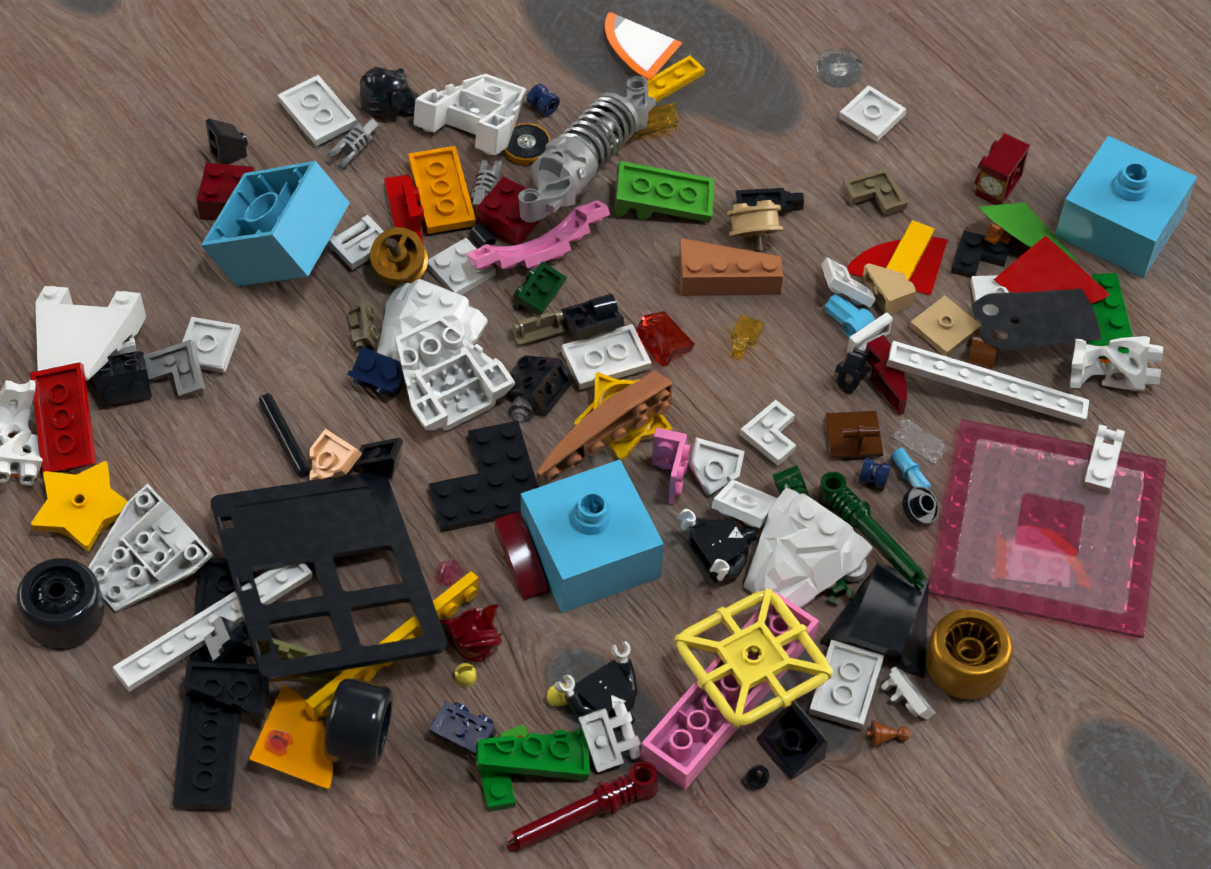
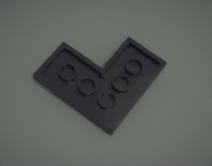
(495, 489)

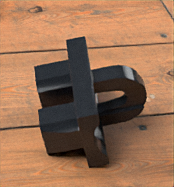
(855, 366)

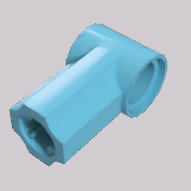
(848, 315)

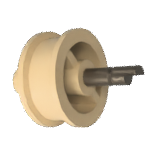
(755, 221)

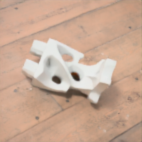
(1132, 364)
(14, 420)

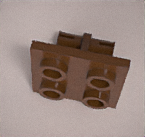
(853, 434)

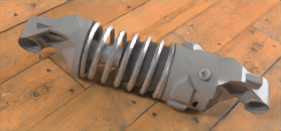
(584, 149)

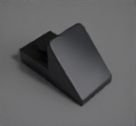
(380, 455)

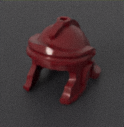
(474, 633)

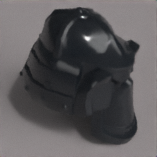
(386, 92)

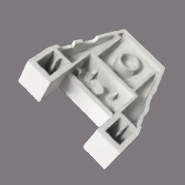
(479, 106)
(83, 332)

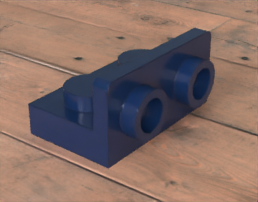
(377, 370)
(461, 727)

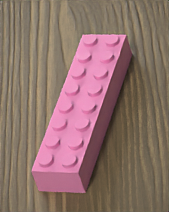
(695, 726)

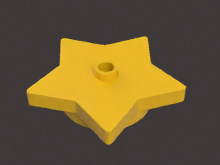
(604, 389)
(79, 505)

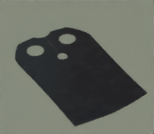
(1043, 316)

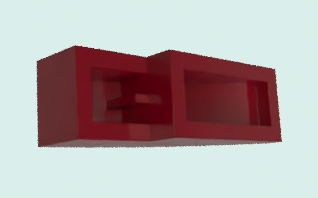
(887, 379)
(521, 556)

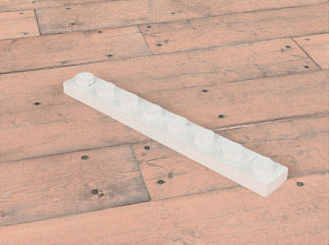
(988, 382)
(190, 635)

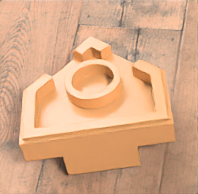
(331, 457)

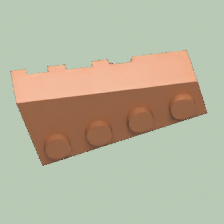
(727, 270)

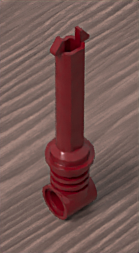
(605, 799)

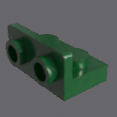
(540, 289)

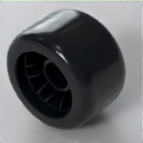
(60, 603)
(358, 723)

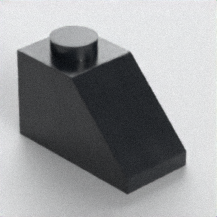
(225, 142)

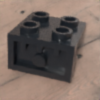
(540, 380)

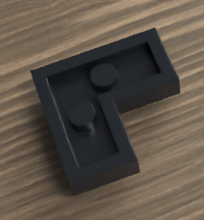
(974, 249)

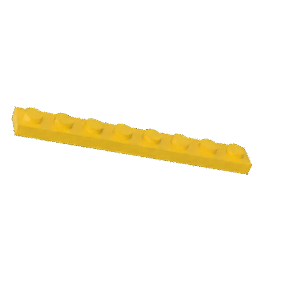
(445, 605)

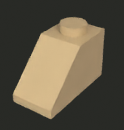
(889, 288)

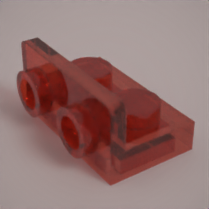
(663, 337)

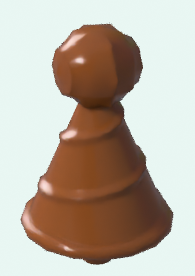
(882, 733)

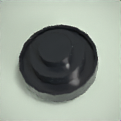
(920, 506)

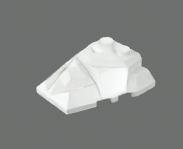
(421, 302)
(448, 375)
(803, 550)

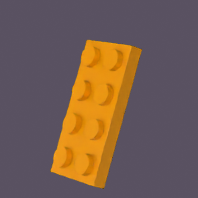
(442, 189)

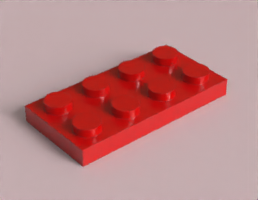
(63, 418)

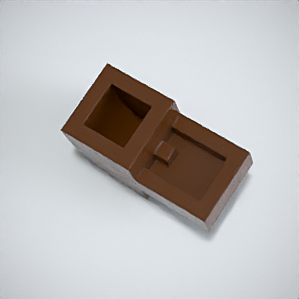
(981, 353)

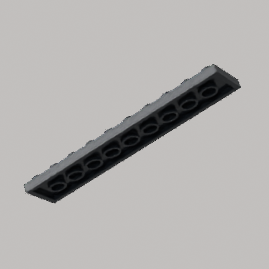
(208, 728)

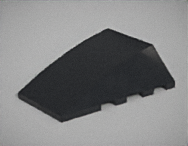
(887, 618)

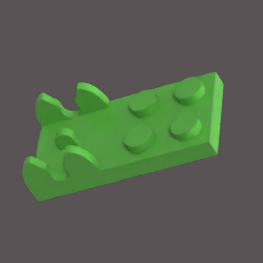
(662, 192)

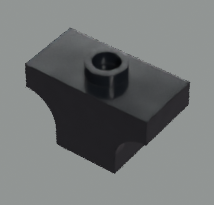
(228, 641)

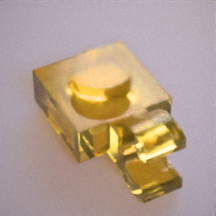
(745, 333)

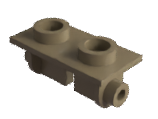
(363, 317)
(539, 327)

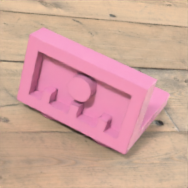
(671, 453)

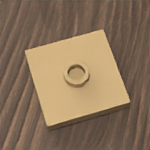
(945, 326)

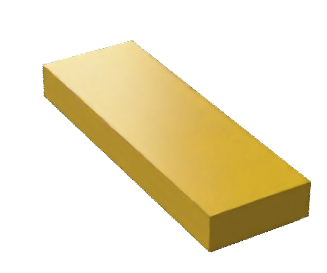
(674, 78)
(911, 248)

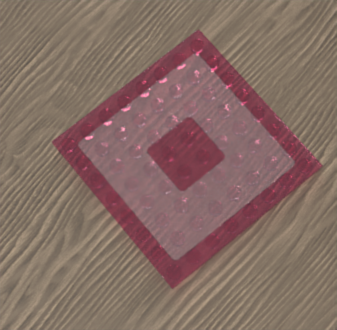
(1037, 541)

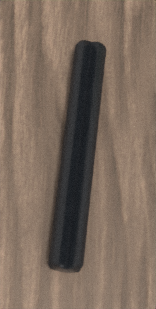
(284, 435)

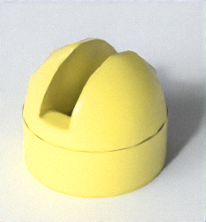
(467, 677)
(556, 698)

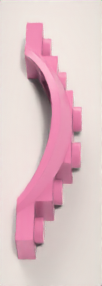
(546, 247)

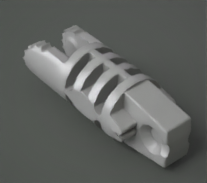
(354, 142)
(485, 181)

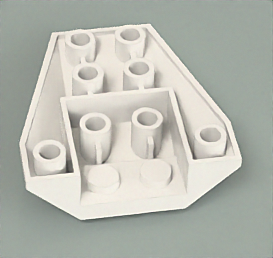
(146, 551)

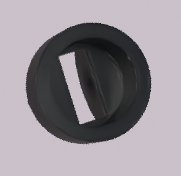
(752, 773)

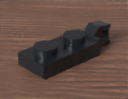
(788, 201)

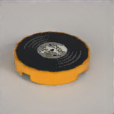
(526, 144)

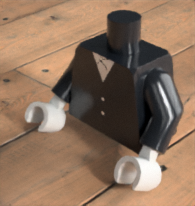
(718, 544)
(603, 687)

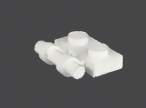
(601, 738)

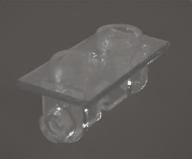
(920, 443)

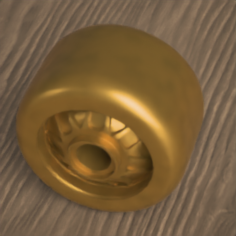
(969, 654)

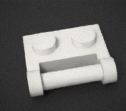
(358, 249)

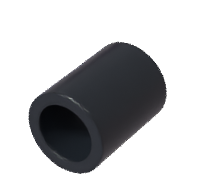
(482, 235)

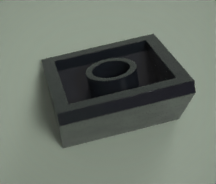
(794, 741)

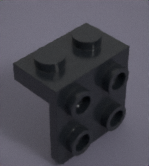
(123, 379)

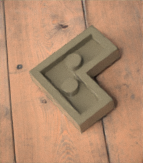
(876, 185)

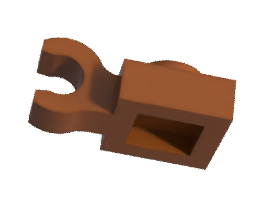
(997, 234)

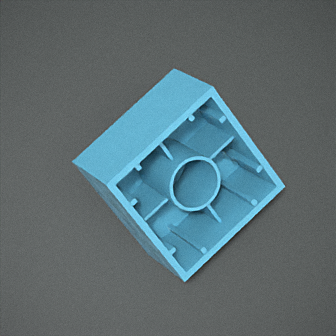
(1125, 206)
(275, 224)
(592, 535)

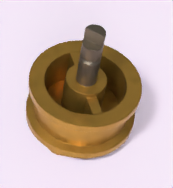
(399, 256)

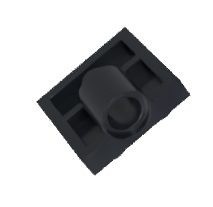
(593, 317)

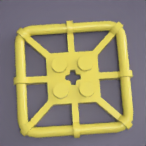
(750, 672)

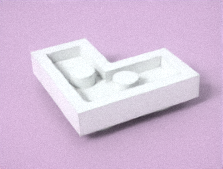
(841, 282)
(766, 434)

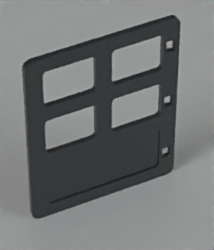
(314, 526)

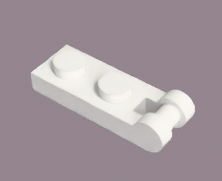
(1103, 460)

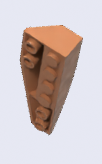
(609, 423)

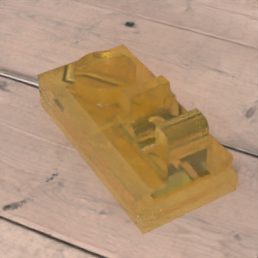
(660, 119)

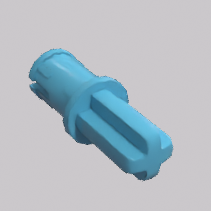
(909, 469)

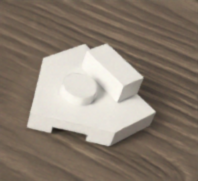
(714, 464)

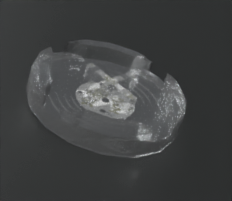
(839, 68)

